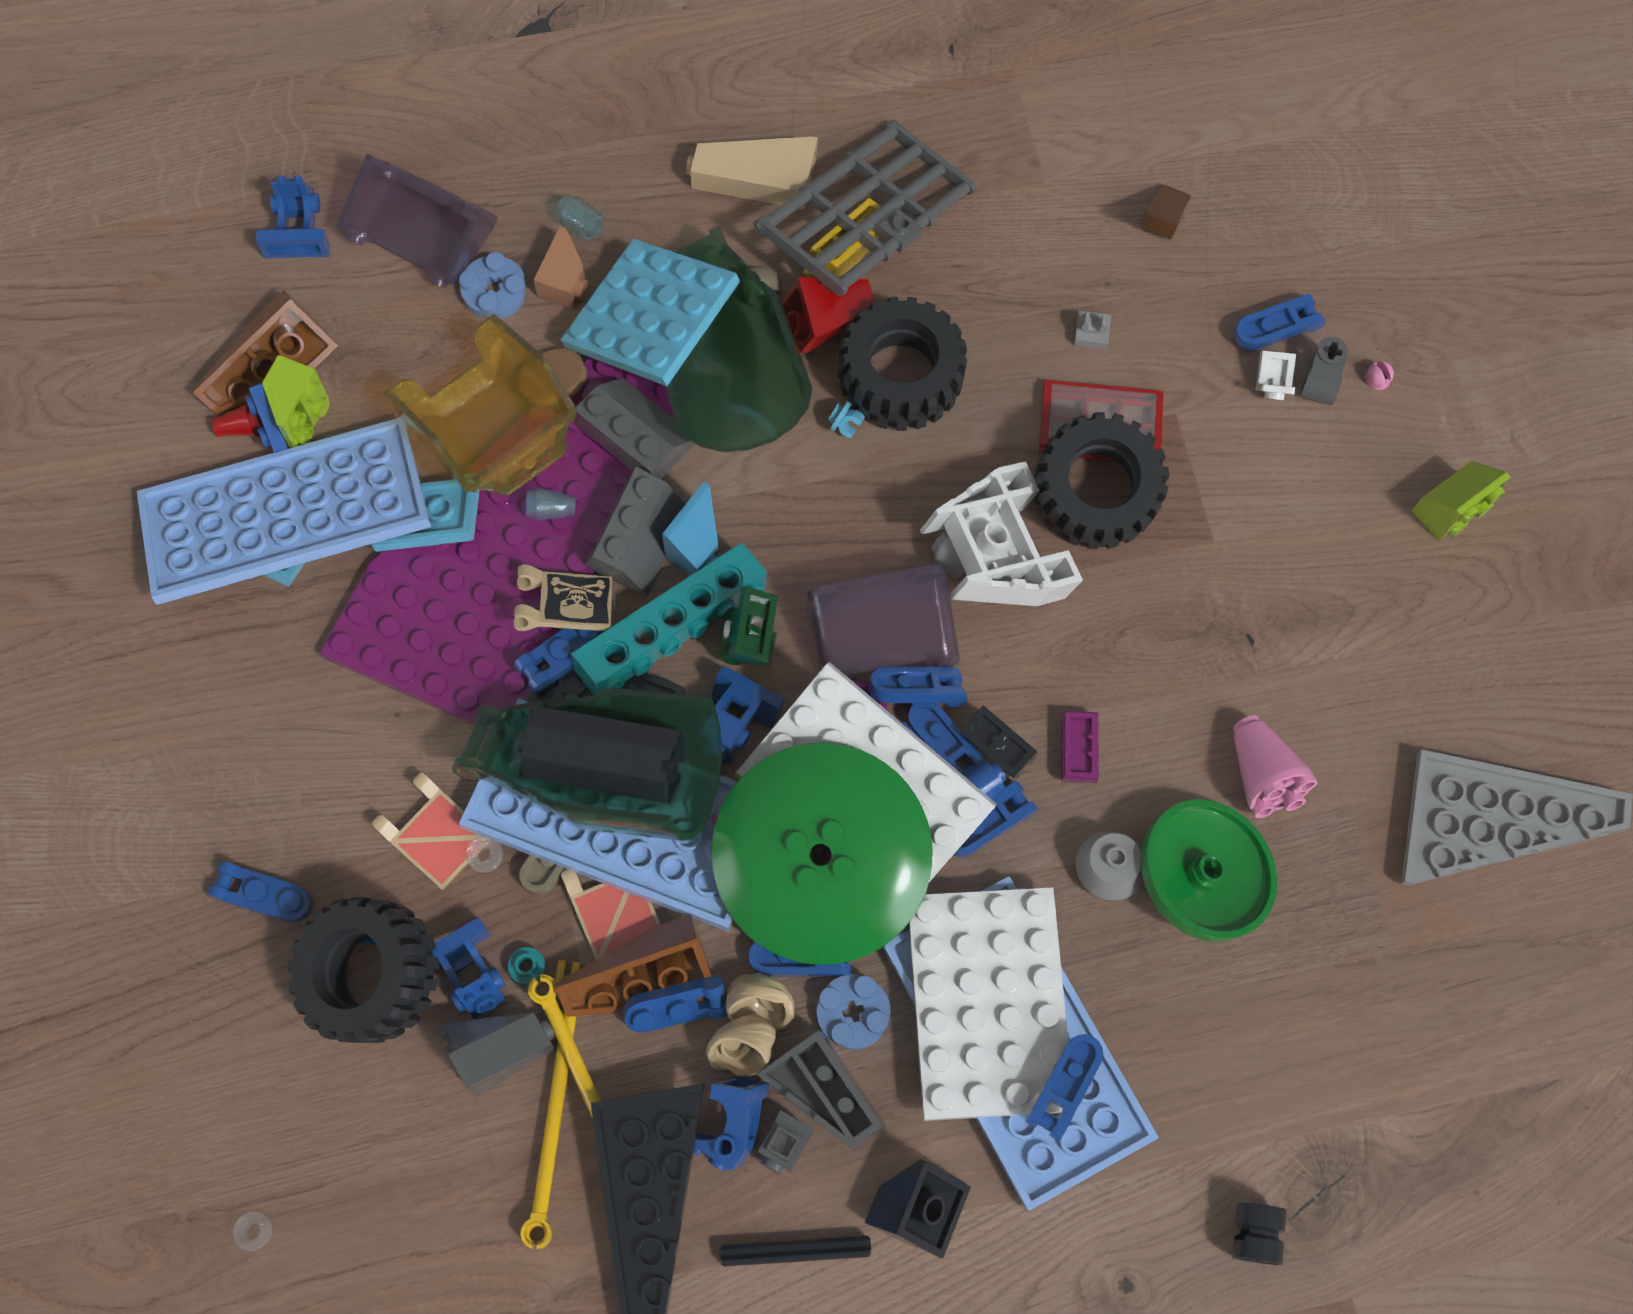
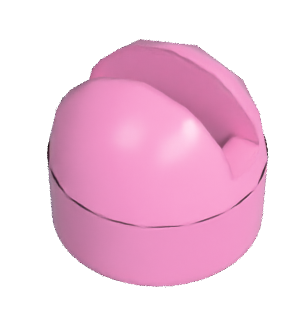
(1375, 378)

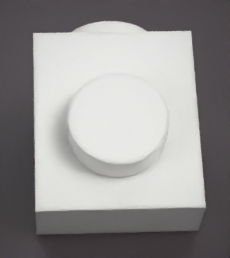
(1275, 374)

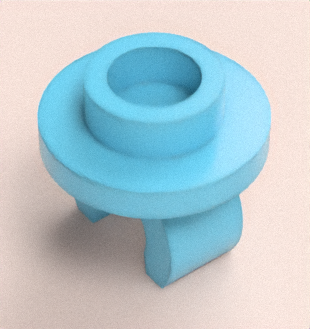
(841, 416)

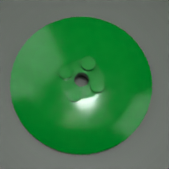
(875, 841)

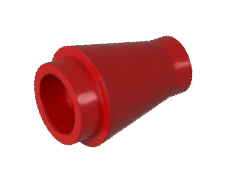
(237, 423)

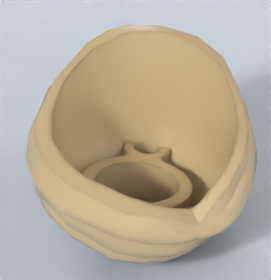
(760, 996)
(742, 1046)

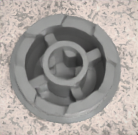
(1110, 865)

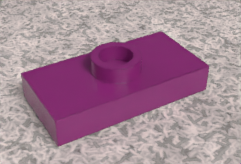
(1080, 747)

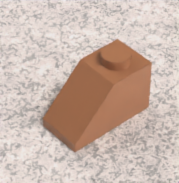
(561, 272)

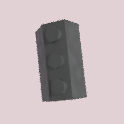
(632, 428)
(632, 538)

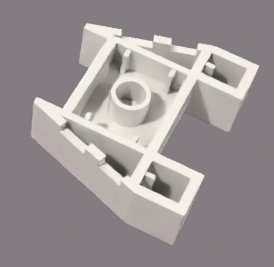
(997, 546)

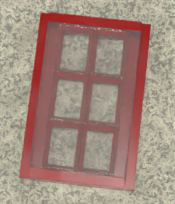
(1068, 400)

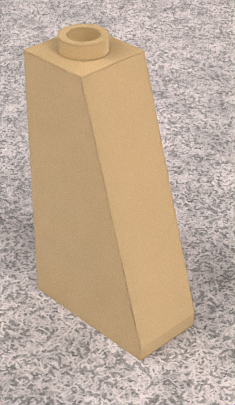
(754, 168)

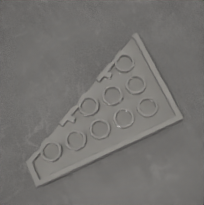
(1487, 814)

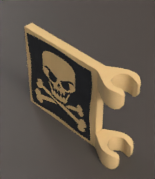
(566, 600)

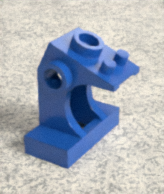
(292, 200)
(747, 697)
(460, 951)
(743, 1105)

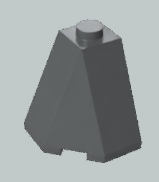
(495, 1047)

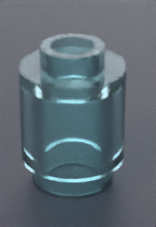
(579, 217)

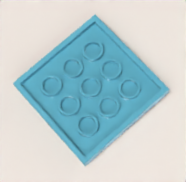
(650, 311)

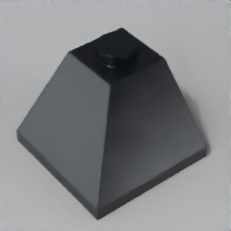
(919, 1207)

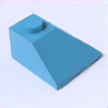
(692, 536)

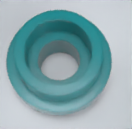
(537, 969)

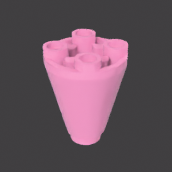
(1270, 769)

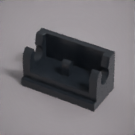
(999, 742)

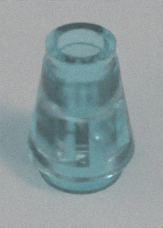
(548, 504)

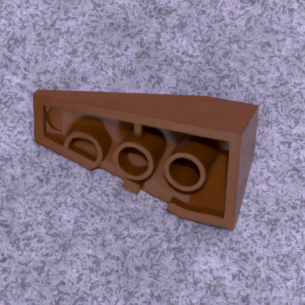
(278, 330)
(651, 961)

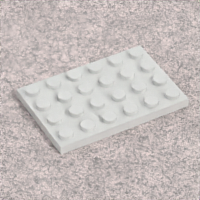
(844, 714)
(987, 1001)

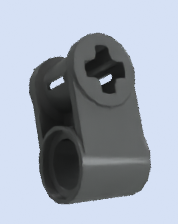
(1324, 374)

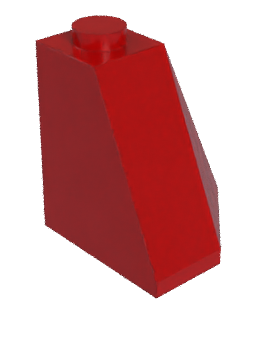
(819, 313)

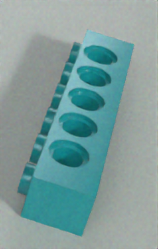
(733, 567)

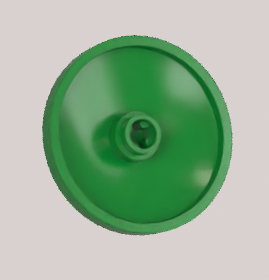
(1208, 870)

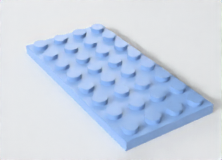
(281, 510)
(651, 868)
(1101, 1132)

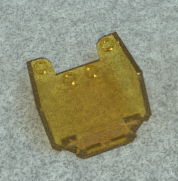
(496, 418)

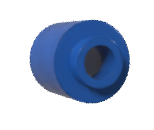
(987, 778)

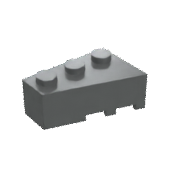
(824, 1089)

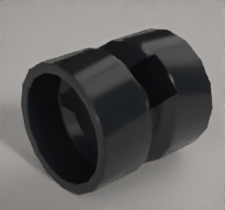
(1259, 1233)

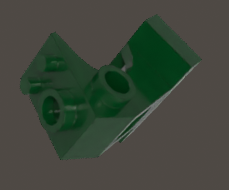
(742, 640)

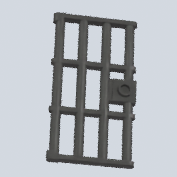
(887, 220)

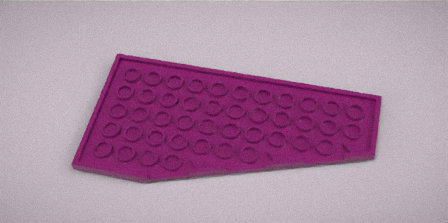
(444, 613)

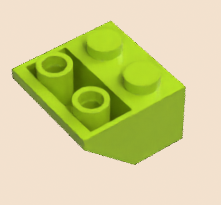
(295, 399)
(1461, 498)

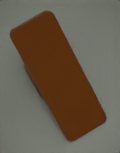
(1165, 211)

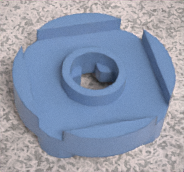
(488, 270)
(842, 1030)

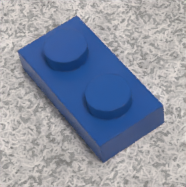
(259, 404)

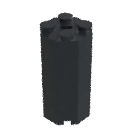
(601, 754)

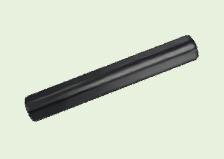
(795, 1251)

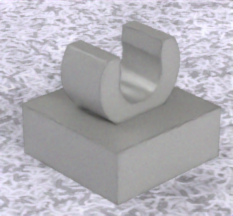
(1092, 330)

